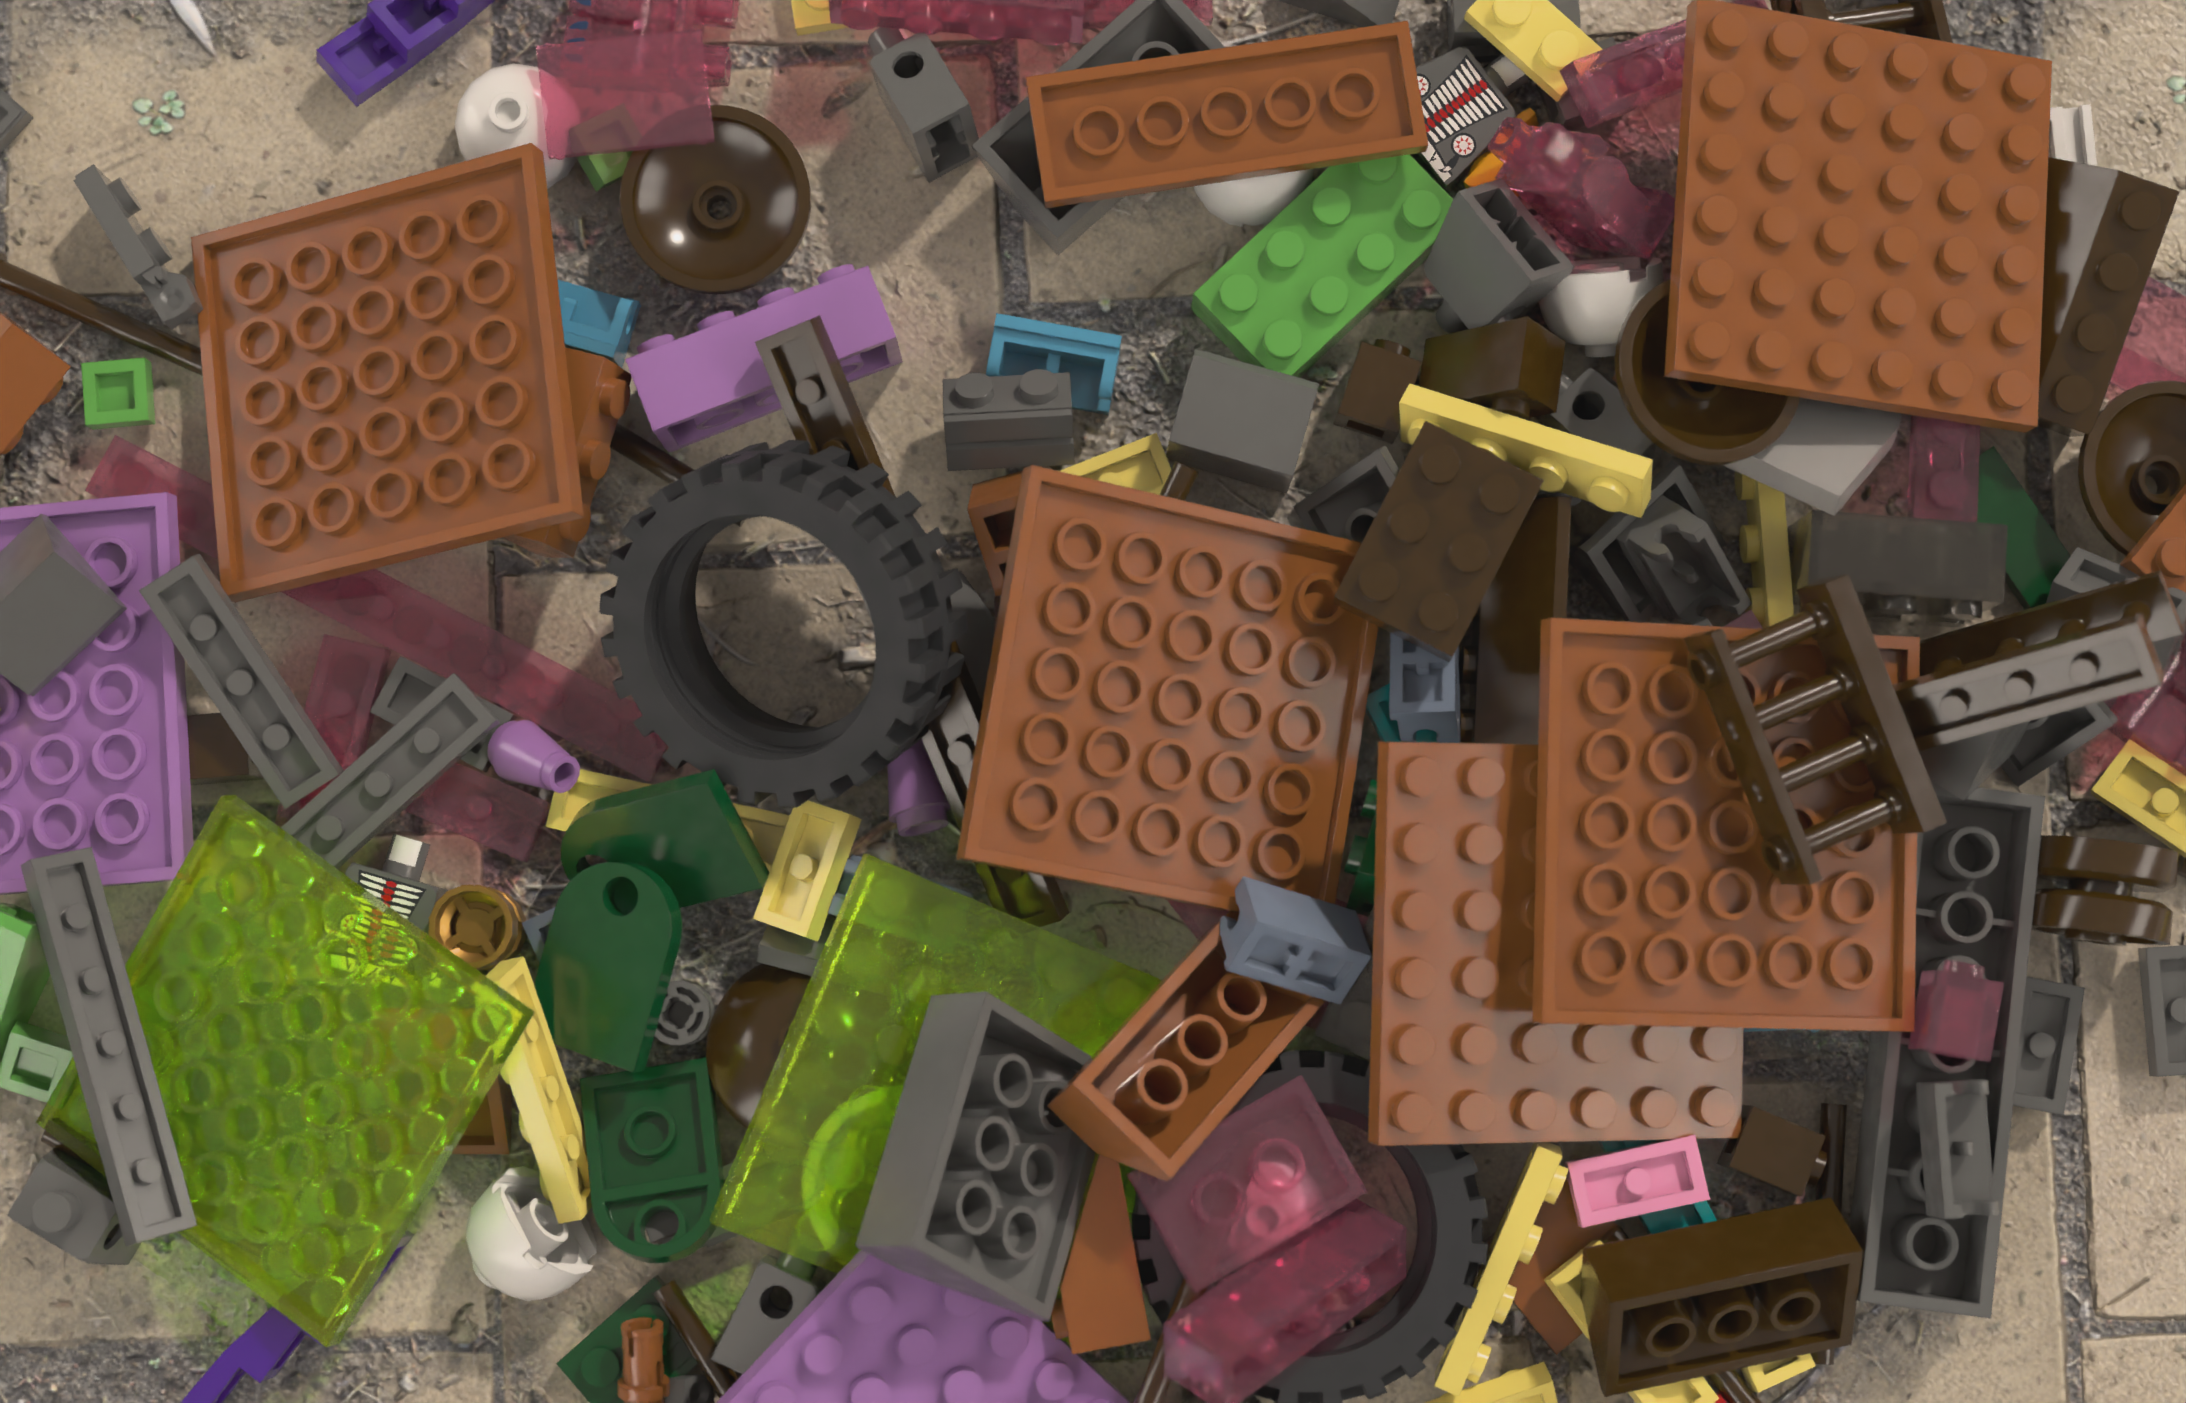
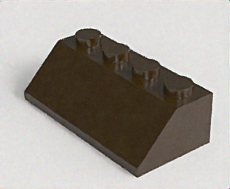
(2096, 264)
(1507, 629)
(1720, 1295)

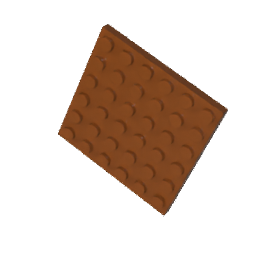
(1859, 217)
(385, 375)
(1167, 698)
(1656, 863)
(1456, 981)

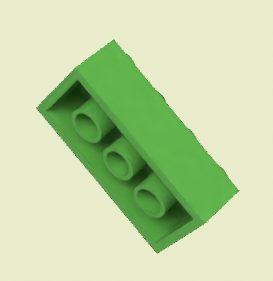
(1324, 263)

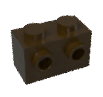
(1498, 366)

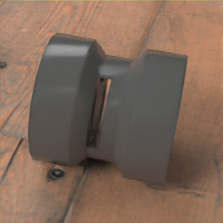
(690, 1014)

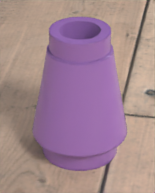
(531, 757)
(916, 793)

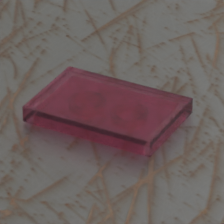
(1250, 1185)

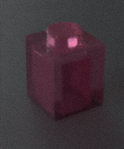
(1956, 1012)

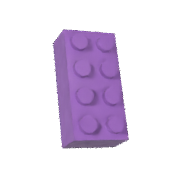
(717, 375)

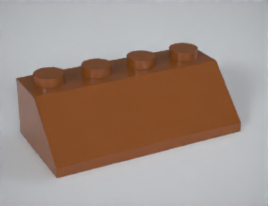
(1181, 1061)

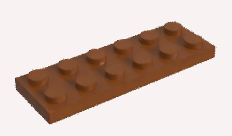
(1226, 114)

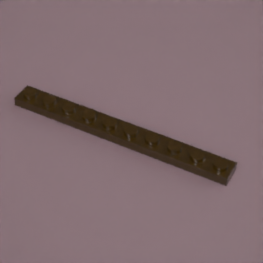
(826, 415)

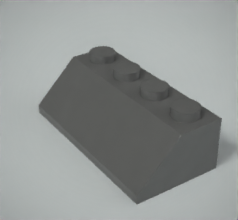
(1009, 147)

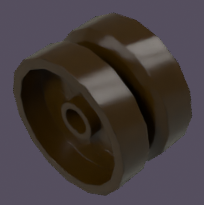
(2101, 889)

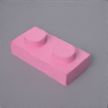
(1636, 1180)

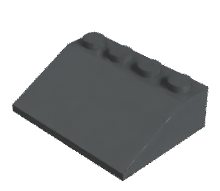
(976, 1165)

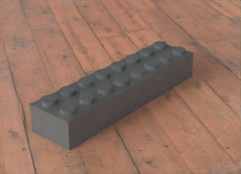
(1979, 911)

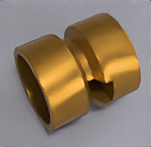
(478, 925)

